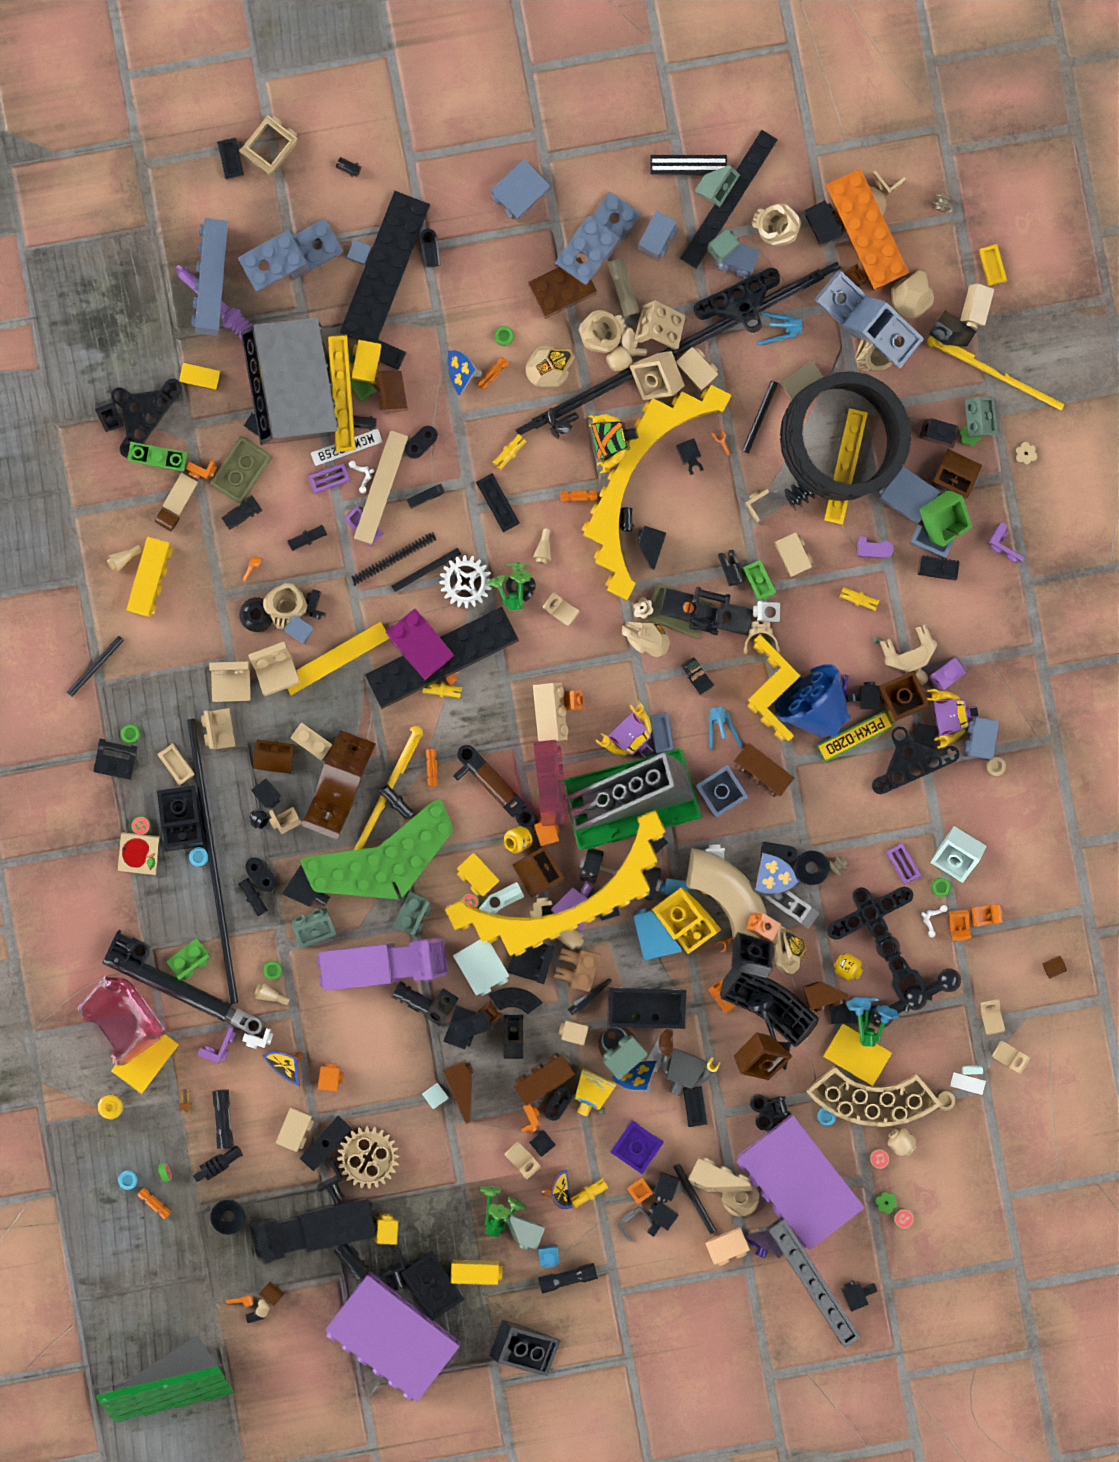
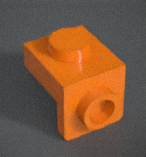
(196, 471)
(573, 700)
(986, 915)
(959, 925)
(715, 992)
(532, 1113)

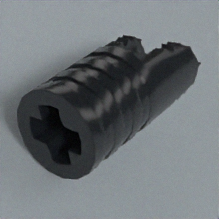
(732, 572)

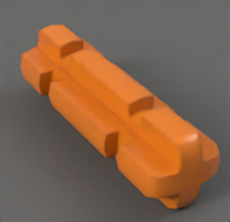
(492, 373)
(578, 495)
(431, 767)
(154, 1203)

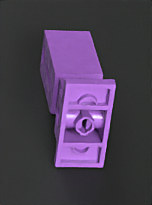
(382, 964)

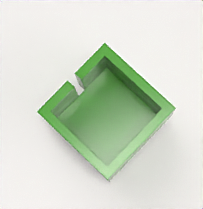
(947, 513)

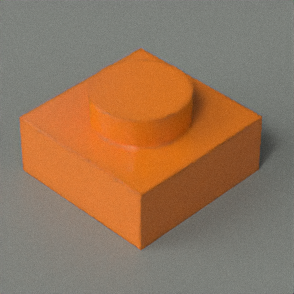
(639, 1190)

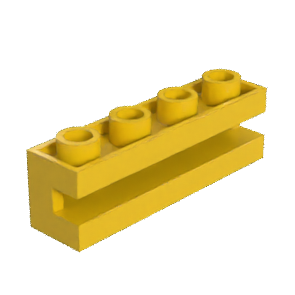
(149, 576)

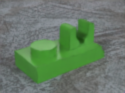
(759, 580)

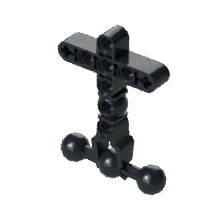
(915, 996)

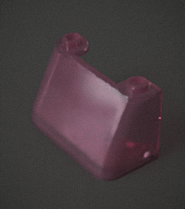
(122, 1018)

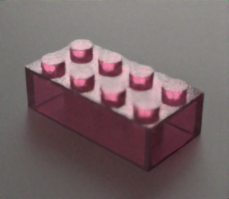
(549, 782)

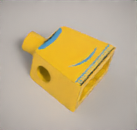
(592, 1091)

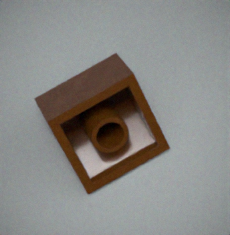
(903, 697)
(761, 1057)

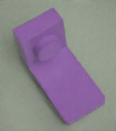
(1000, 534)
(209, 1052)

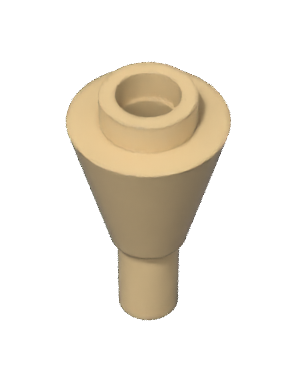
(542, 554)
(120, 559)
(266, 993)

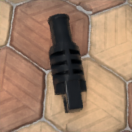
(217, 1164)

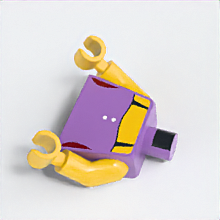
(950, 716)
(630, 734)

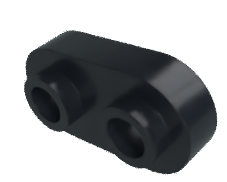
(421, 442)
(260, 874)

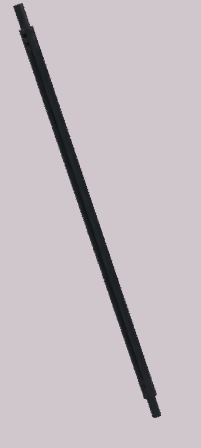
(684, 345)

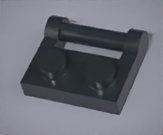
(112, 765)

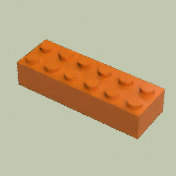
(867, 229)

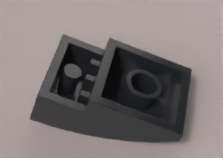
(180, 818)

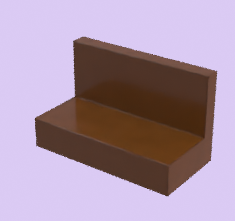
(273, 756)

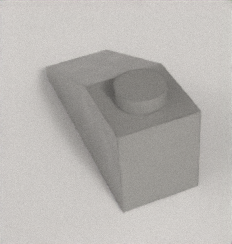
(793, 907)

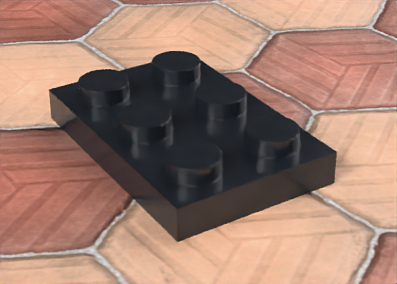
(432, 1285)

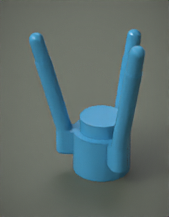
(792, 325)
(719, 717)

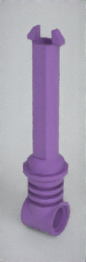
(230, 317)

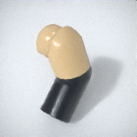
(261, 1312)

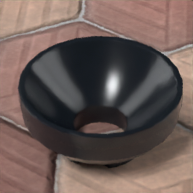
(246, 620)
(822, 867)
(222, 1225)

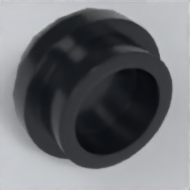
(259, 819)

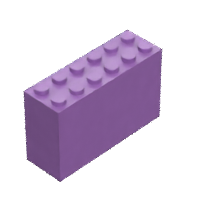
(799, 1182)
(392, 1337)

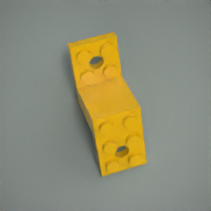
(772, 688)

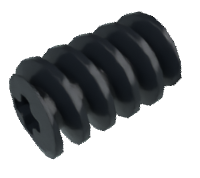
(797, 495)

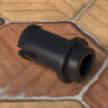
(349, 167)
(365, 422)
(626, 519)

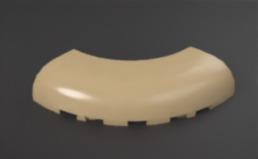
(726, 886)
(873, 1104)

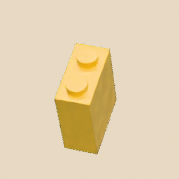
(476, 1272)

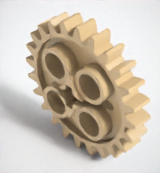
(384, 1165)

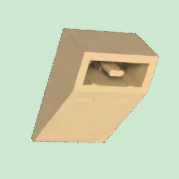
(713, 1179)

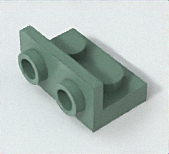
(981, 416)
(412, 914)
(313, 927)

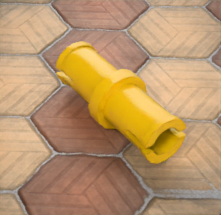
(509, 452)
(859, 599)
(443, 690)
(589, 1193)

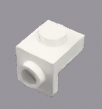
(254, 1041)

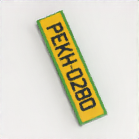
(855, 736)

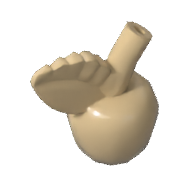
(622, 355)

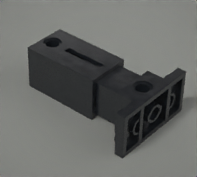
(314, 1229)

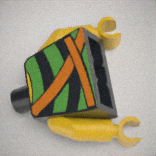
(611, 439)

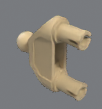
(913, 659)

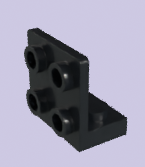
(532, 963)

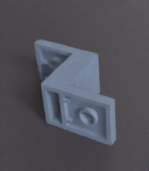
(597, 238)
(290, 255)
(869, 319)

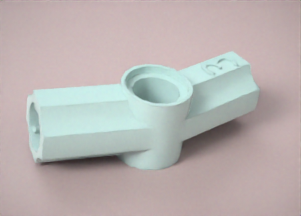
(507, 896)

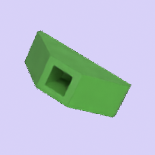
(157, 457)

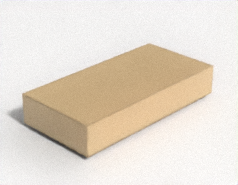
(180, 494)
(176, 764)

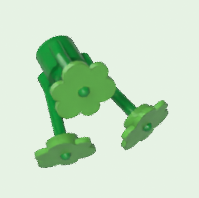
(515, 599)
(495, 1224)

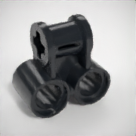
(769, 1109)

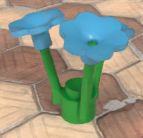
(867, 1035)

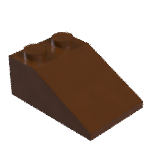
(460, 1082)

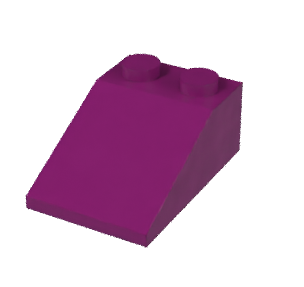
(419, 644)

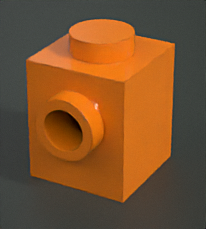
(546, 834)
(763, 926)
(330, 1077)

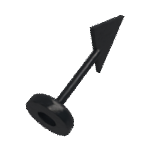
(761, 1003)

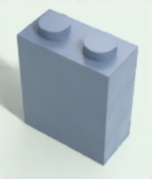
(520, 190)
(908, 494)

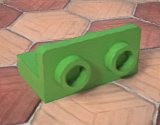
(188, 959)

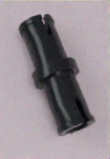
(307, 537)
(396, 801)
(253, 897)

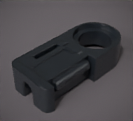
(425, 496)

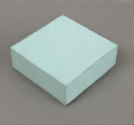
(973, 1069)
(435, 1095)

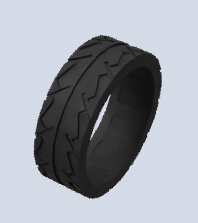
(893, 417)

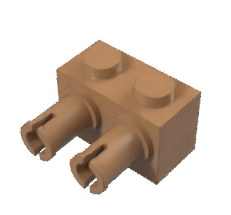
(586, 967)

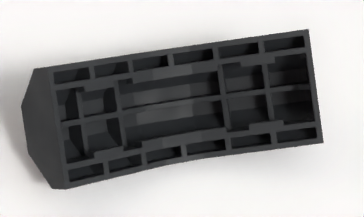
(786, 1015)

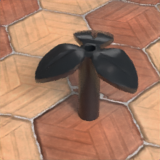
(561, 426)

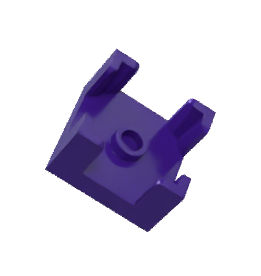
(636, 1146)

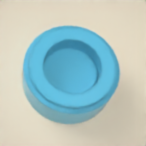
(198, 856)
(825, 1117)
(127, 1179)

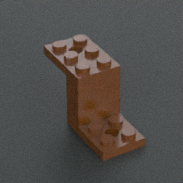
(338, 784)

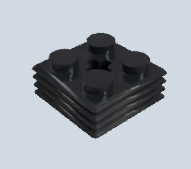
(752, 955)

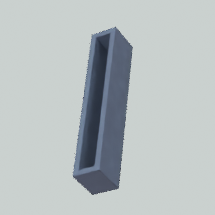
(210, 277)

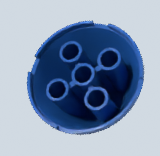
(815, 702)

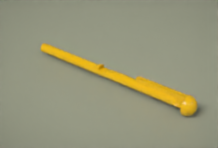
(969, 358)
(399, 768)

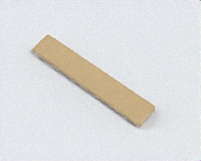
(381, 487)

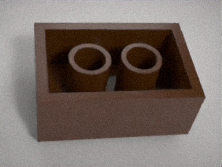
(559, 291)
(763, 770)
(543, 1078)

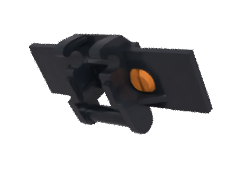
(706, 618)

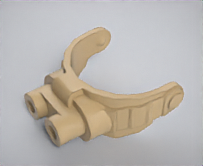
(763, 628)

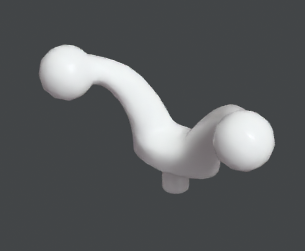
(352, 464)
(931, 933)

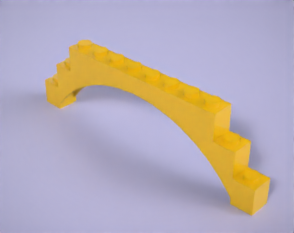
(656, 422)
(526, 932)

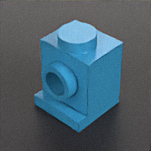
(672, 886)
(549, 1256)

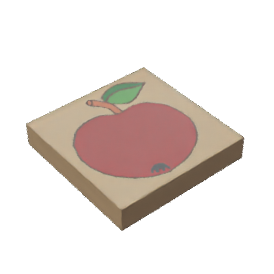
(138, 853)

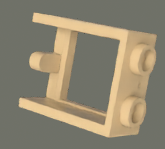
(289, 134)

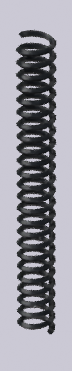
(402, 553)

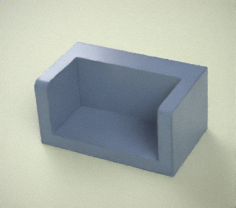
(921, 540)
(299, 629)

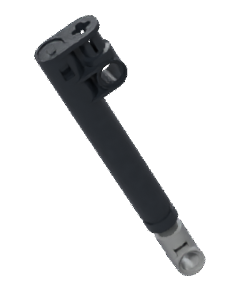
(125, 960)

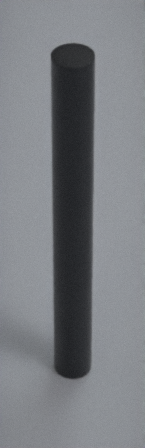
(759, 417)
(425, 570)
(95, 666)
(694, 1198)

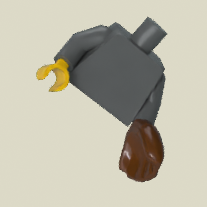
(683, 1067)

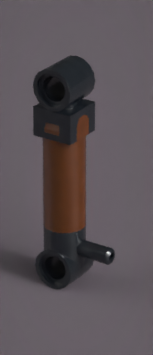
(494, 784)

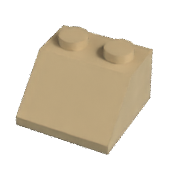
(657, 376)

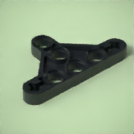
(732, 305)
(148, 405)
(920, 757)

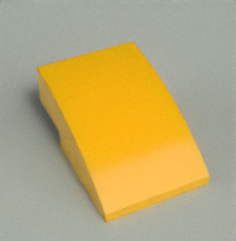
(686, 920)
(145, 1067)

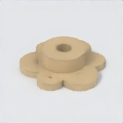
(1031, 454)
(647, 608)

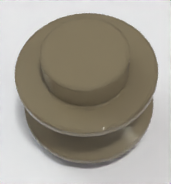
(942, 203)
(839, 864)

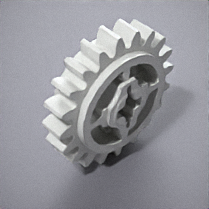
(479, 571)

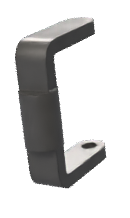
(630, 1215)

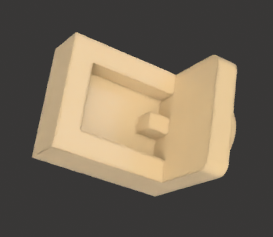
(285, 820)
(537, 912)

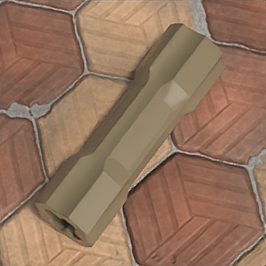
(623, 287)

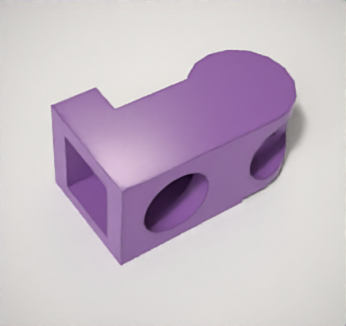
(874, 550)

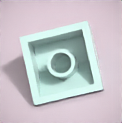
(958, 854)

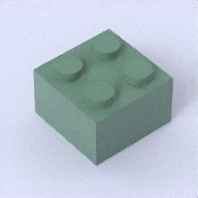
(624, 1057)

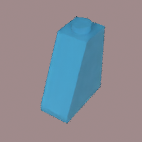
(653, 936)

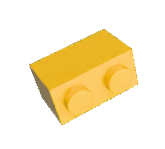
(366, 361)
(477, 874)
(386, 1229)

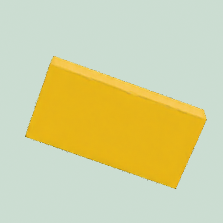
(992, 265)
(199, 376)

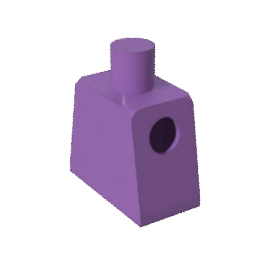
(947, 674)
(572, 899)

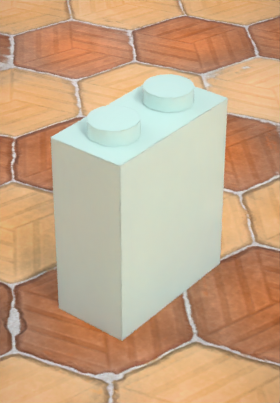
(481, 967)

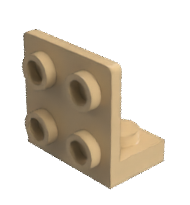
(660, 324)
(274, 668)
(230, 681)
(219, 729)

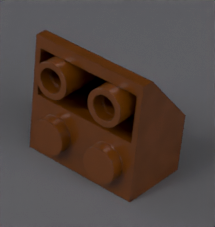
(392, 391)
(957, 474)
(538, 871)
(821, 994)

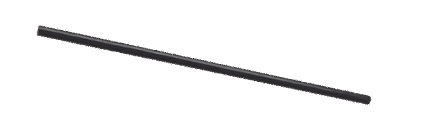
(212, 861)

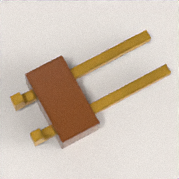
(185, 1105)

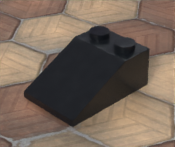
(524, 1348)

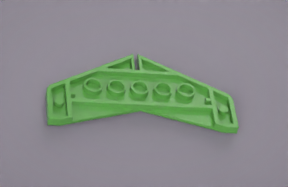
(374, 869)

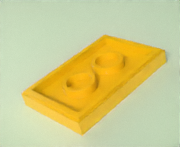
(855, 1058)

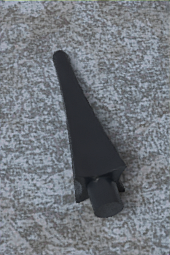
(580, 1003)

